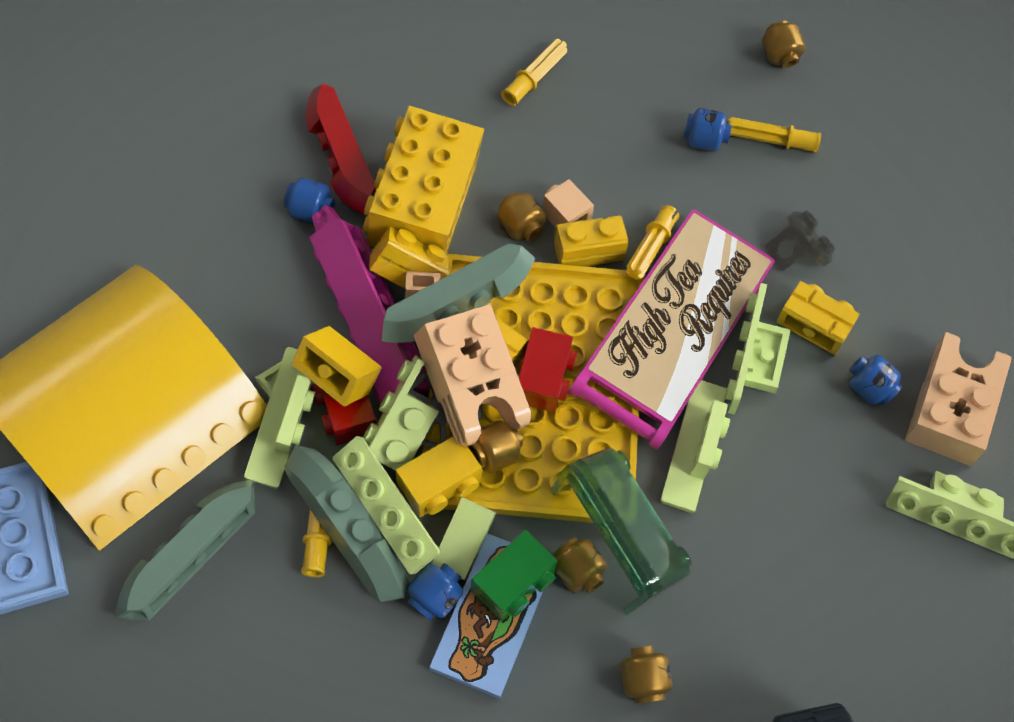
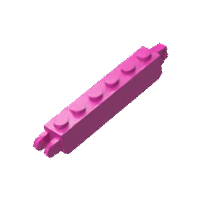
(360, 296)

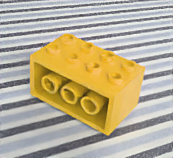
(424, 178)

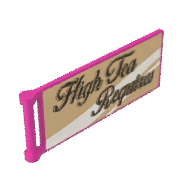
(674, 326)

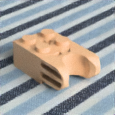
(471, 379)
(957, 403)

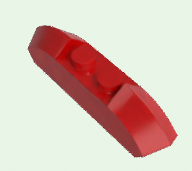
(346, 163)

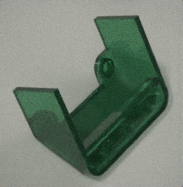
(626, 523)

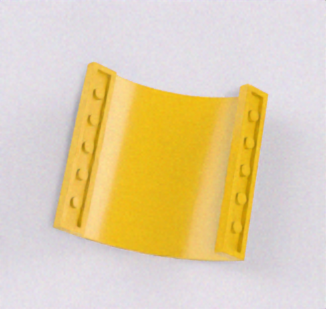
(124, 402)

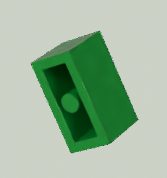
(514, 576)

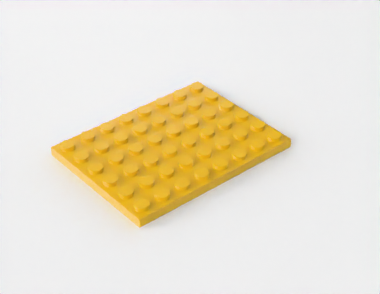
(572, 303)

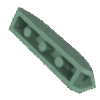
(459, 292)
(347, 523)
(177, 561)

